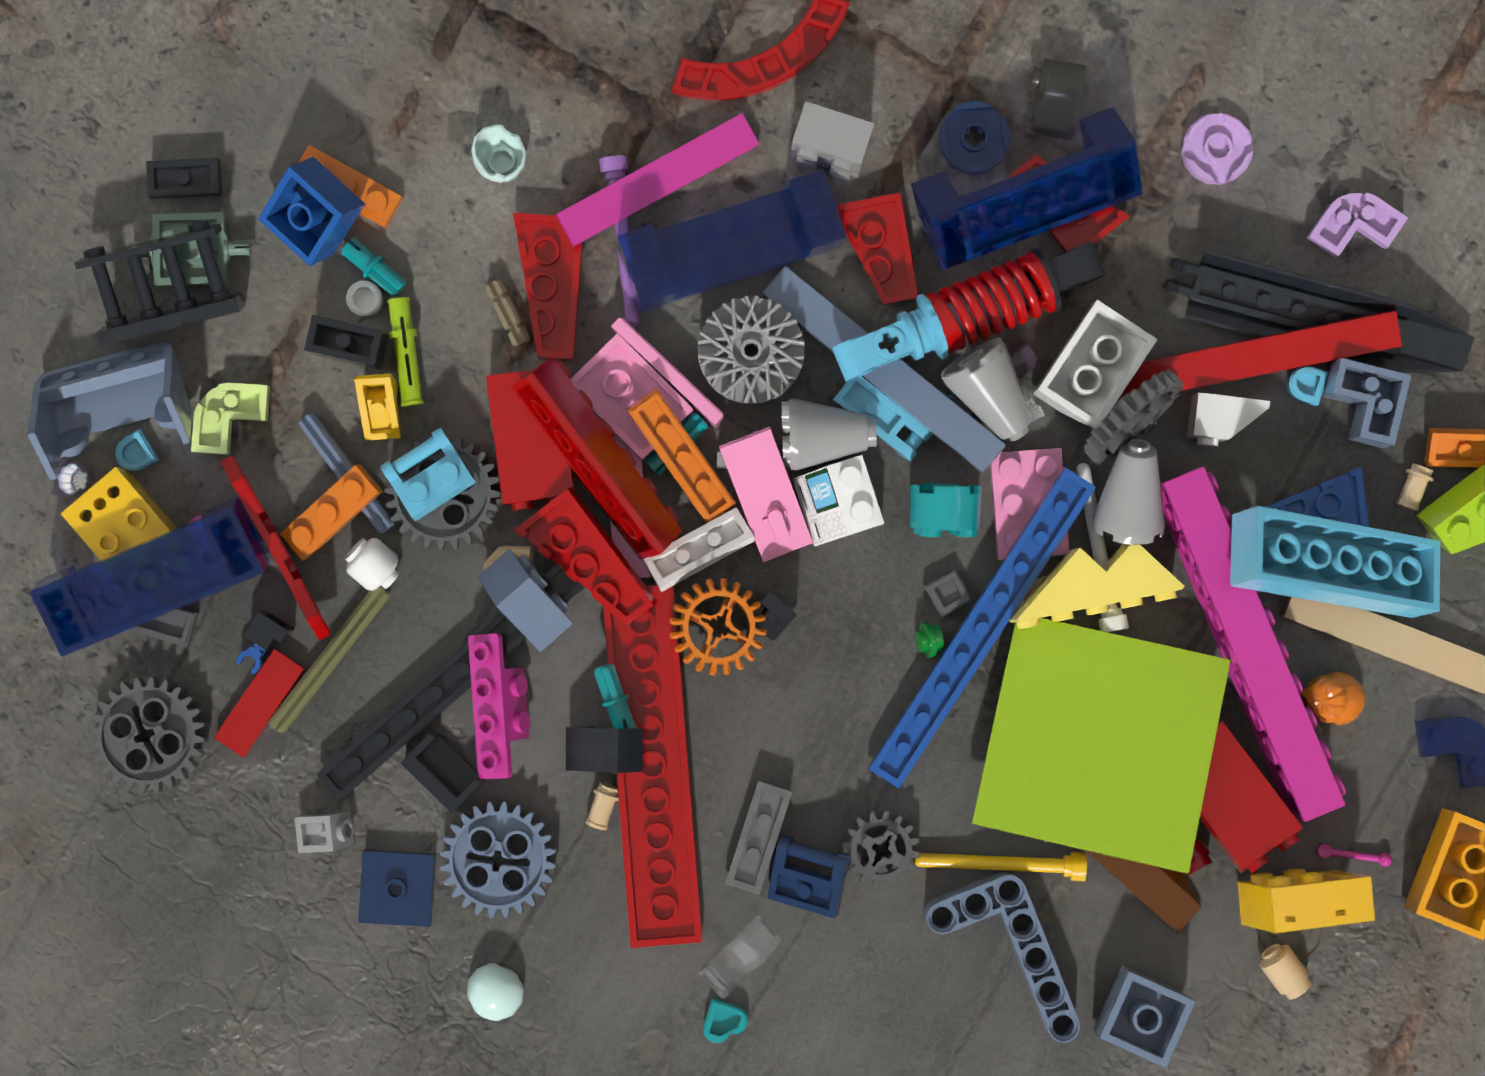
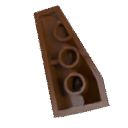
(1158, 888)

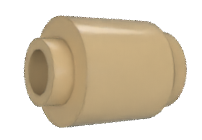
(1285, 971)

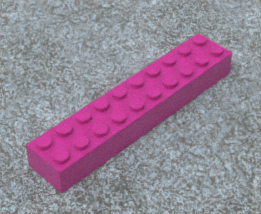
(1246, 638)

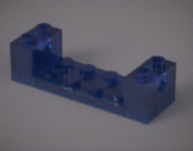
(1031, 201)
(731, 243)
(150, 578)

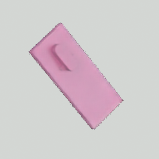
(766, 494)

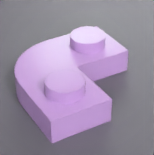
(1356, 213)

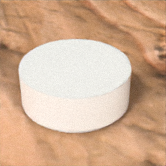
(364, 299)

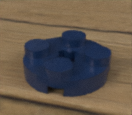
(987, 122)

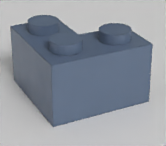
(1377, 397)
(521, 597)

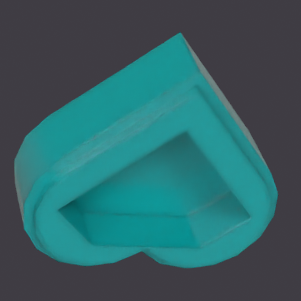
(724, 1019)

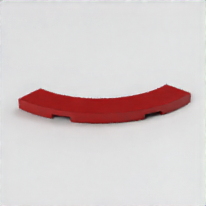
(768, 68)
(276, 547)

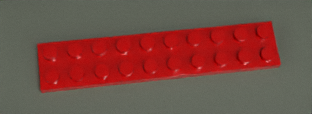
(656, 802)

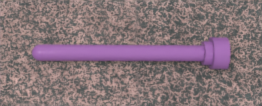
(614, 169)

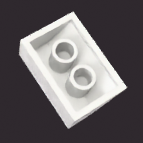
(1095, 365)

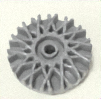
(745, 323)

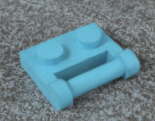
(434, 484)

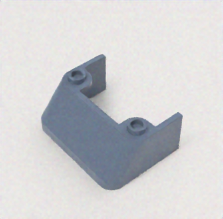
(106, 395)

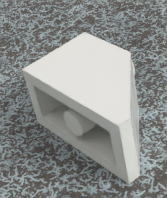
(1221, 417)

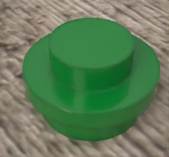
(929, 639)

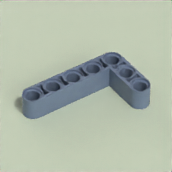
(1021, 941)

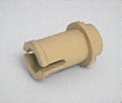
(1415, 486)
(602, 805)

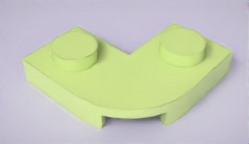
(219, 407)

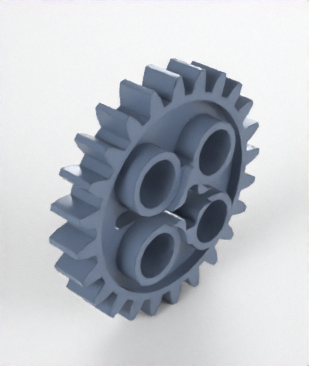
(501, 826)

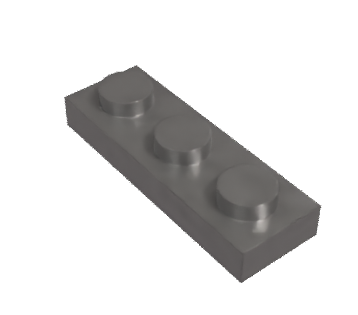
(758, 837)

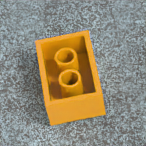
(1452, 875)

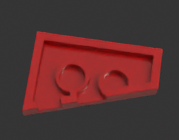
(1085, 229)
(883, 245)

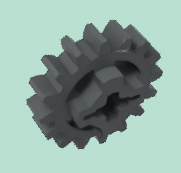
(894, 857)

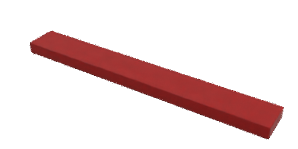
(1275, 352)

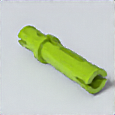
(400, 309)

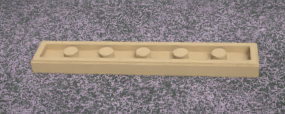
(1391, 640)

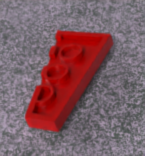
(551, 283)
(580, 546)

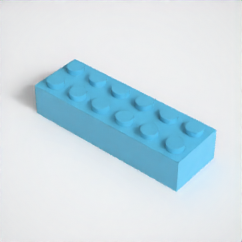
(1335, 562)

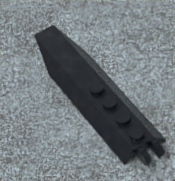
(1273, 301)

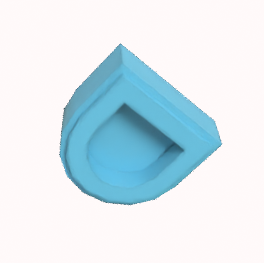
(1307, 384)
(136, 452)

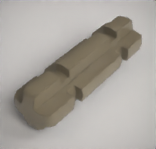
(507, 313)

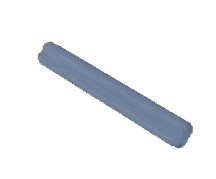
(341, 465)

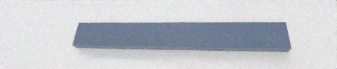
(894, 379)

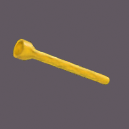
(1071, 865)

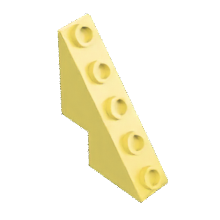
(1084, 584)

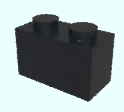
(346, 342)

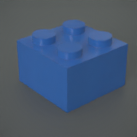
(311, 211)

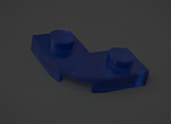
(1455, 736)

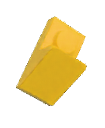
(378, 406)

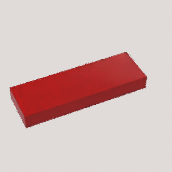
(259, 703)

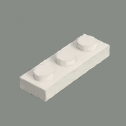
(699, 549)

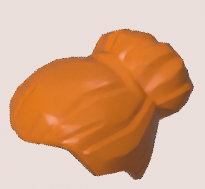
(1334, 698)

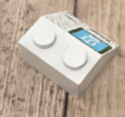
(838, 500)

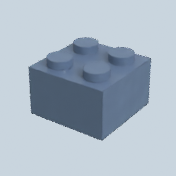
(1144, 1016)

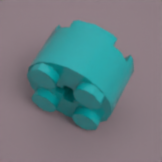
(945, 507)

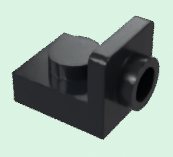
(777, 615)

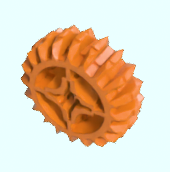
(746, 640)

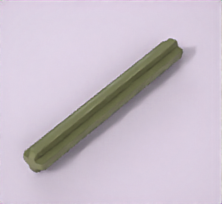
(328, 659)

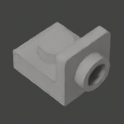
(324, 832)

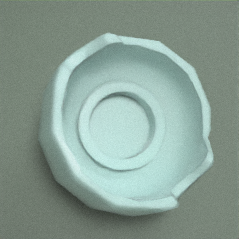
(498, 154)
(495, 992)

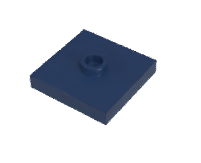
(397, 888)

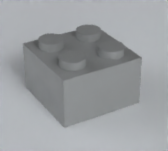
(831, 141)

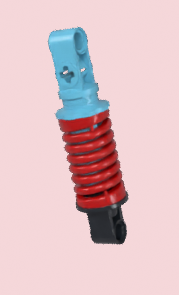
(973, 309)

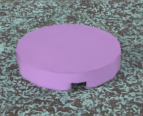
(1217, 148)

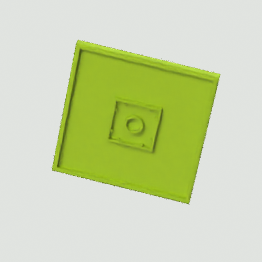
(1102, 743)

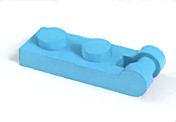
(864, 398)

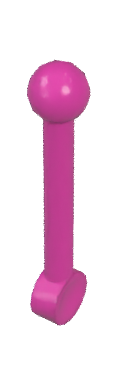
(1326, 851)

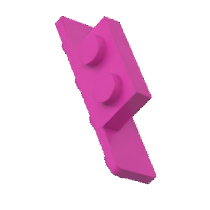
(497, 705)

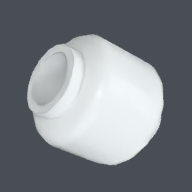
(372, 564)

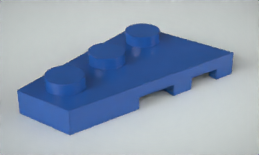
(1335, 499)

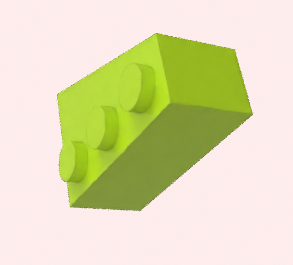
(1458, 515)

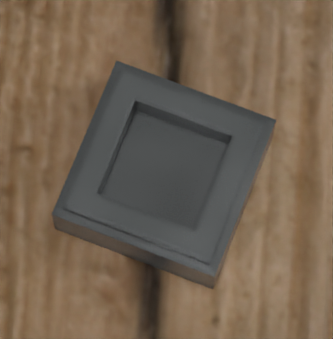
(947, 593)

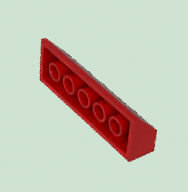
(597, 458)

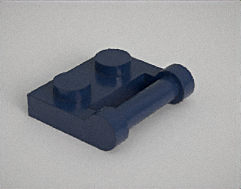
(804, 887)

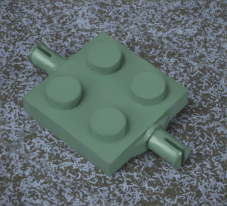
(188, 252)

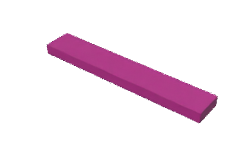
(657, 180)

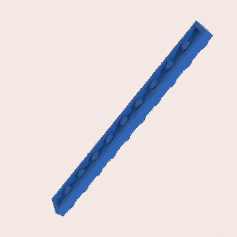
(981, 627)

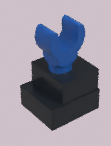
(264, 633)

